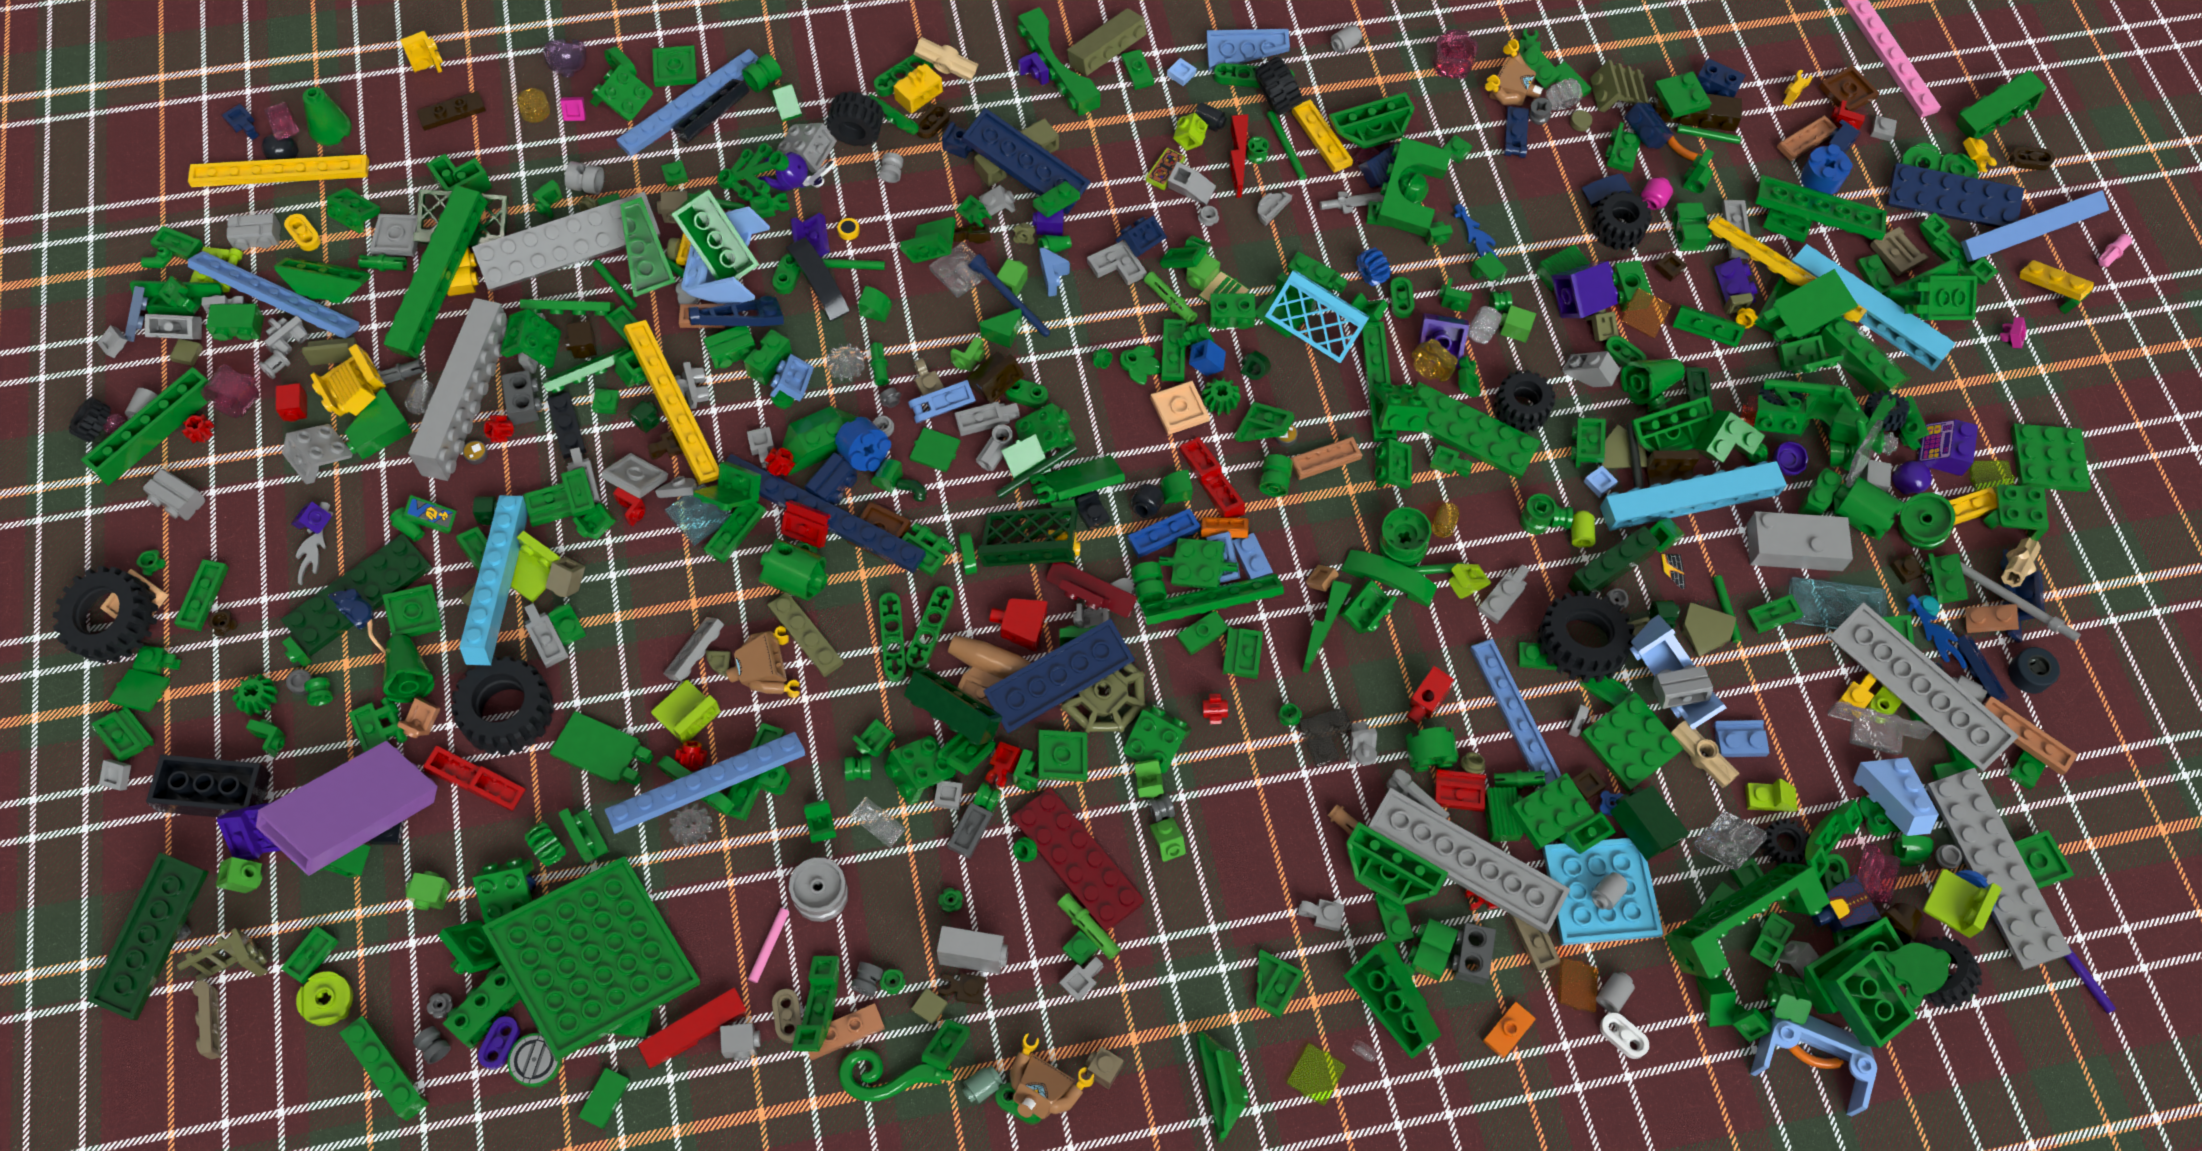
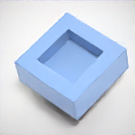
(1181, 71)
(1600, 481)

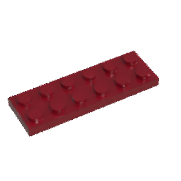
(1078, 860)

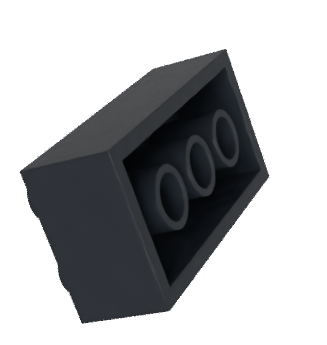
(206, 786)

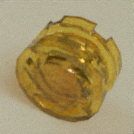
(534, 105)

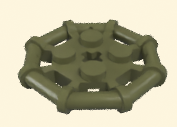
(1109, 704)

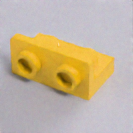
(421, 52)

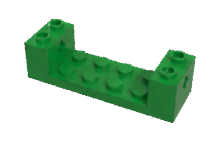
(1696, 942)

